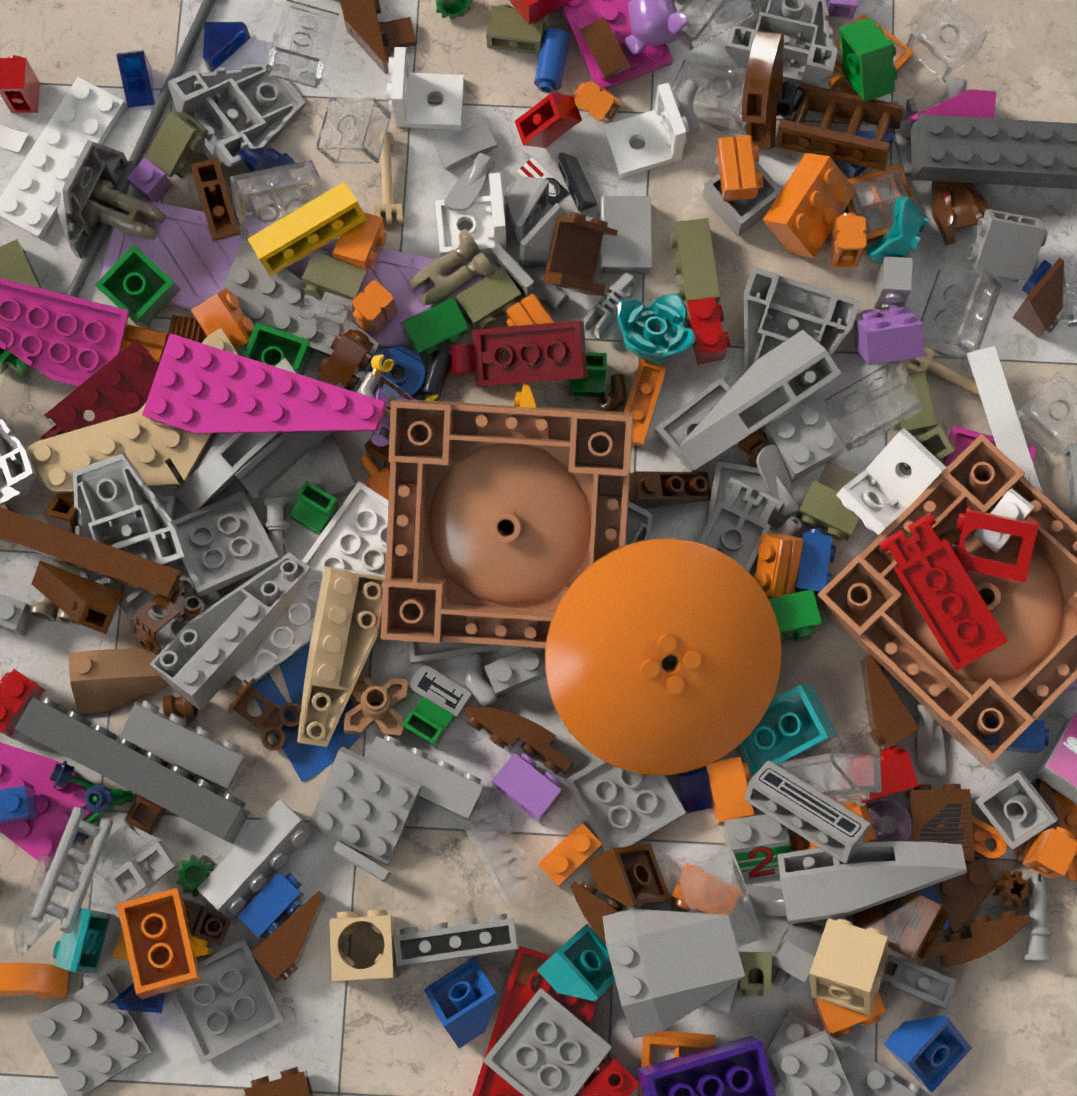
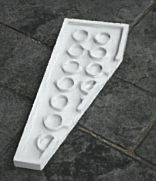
(350, 541)

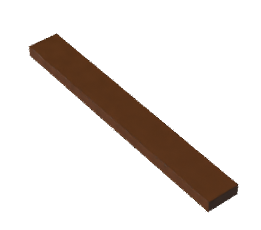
(88, 554)

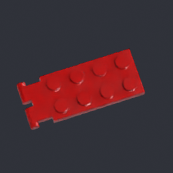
(944, 593)

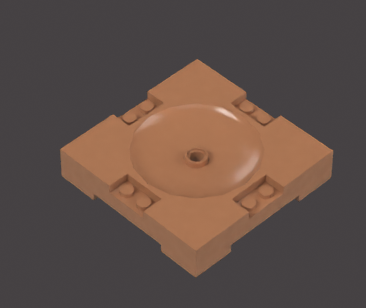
(462, 473)
(1036, 616)

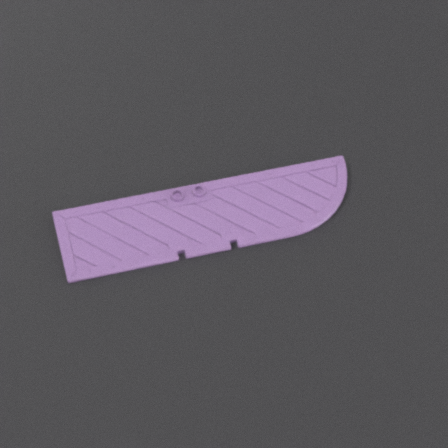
(201, 266)

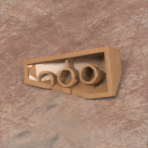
(111, 678)

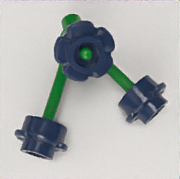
(97, 797)

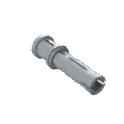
(277, 523)
(1037, 931)

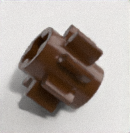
(1015, 895)

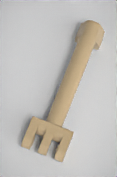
(387, 185)
(925, 363)

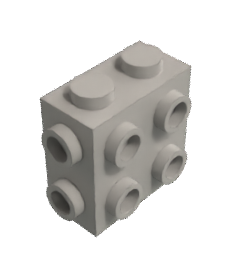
(1008, 245)

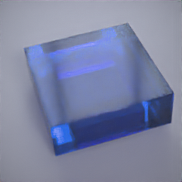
(1036, 276)

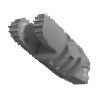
(607, 306)

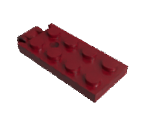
(535, 351)
(110, 393)

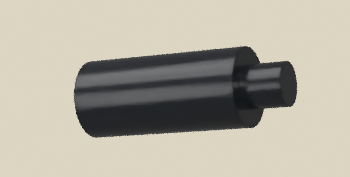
(436, 374)

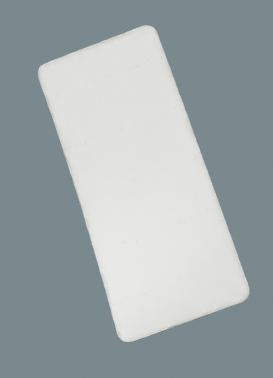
(11, 138)

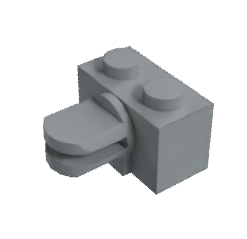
(796, 953)

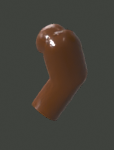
(615, 396)

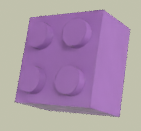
(888, 335)
(527, 787)

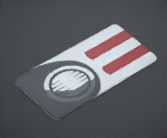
(535, 170)

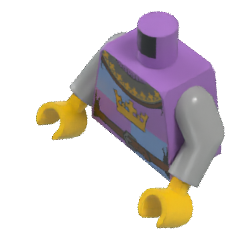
(383, 389)

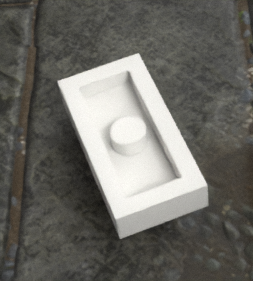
(1011, 506)

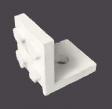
(410, 94)
(659, 129)
(484, 214)
(883, 490)

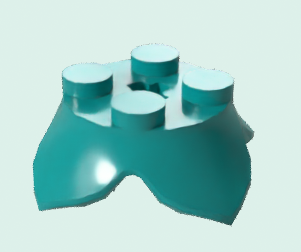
(902, 233)
(657, 329)

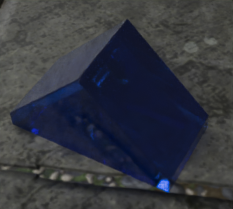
(222, 41)
(136, 78)
(695, 790)
(130, 1001)

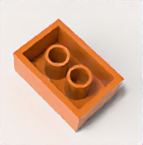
(809, 205)
(159, 943)

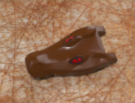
(956, 207)

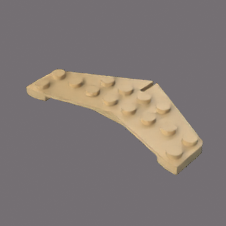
(143, 440)

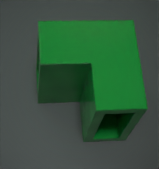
(596, 377)
(314, 508)
(428, 722)

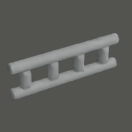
(80, 886)

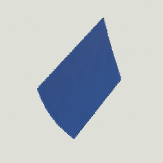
(305, 758)

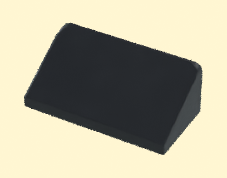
(576, 182)

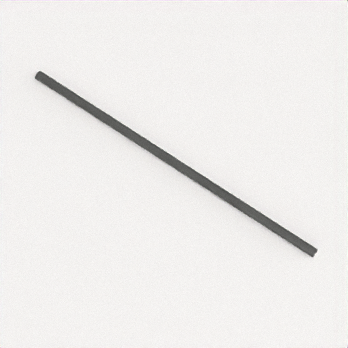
(142, 143)

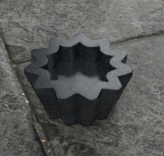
(788, 99)

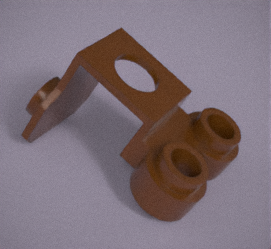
(176, 608)
(270, 720)

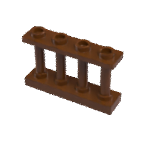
(840, 146)

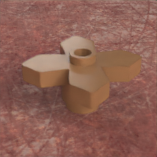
(385, 717)

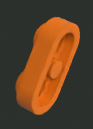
(981, 833)

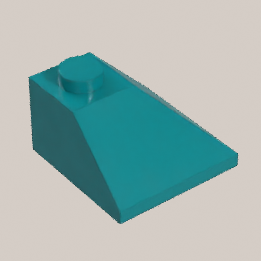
(580, 966)

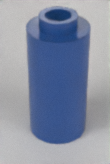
(551, 60)

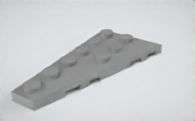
(277, 300)

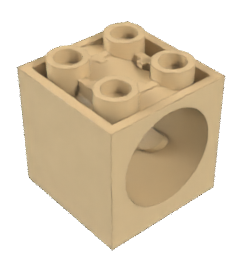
(849, 965)
(343, 966)

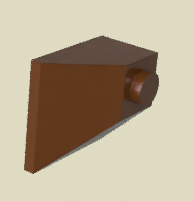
(1044, 302)
(630, 875)

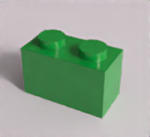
(434, 326)

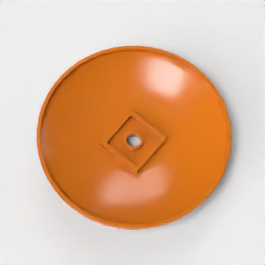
(631, 615)

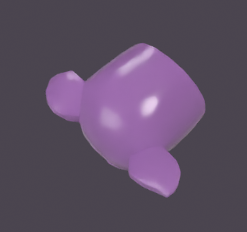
(653, 24)

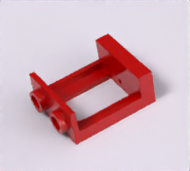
(980, 520)

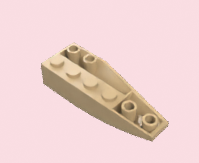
(339, 646)

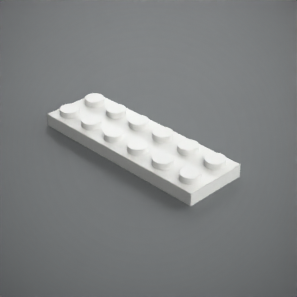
(37, 186)

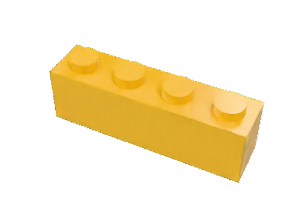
(307, 229)

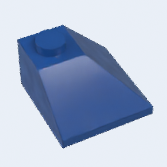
(463, 1001)
(928, 1049)

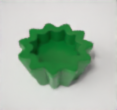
(452, 7)
(194, 873)

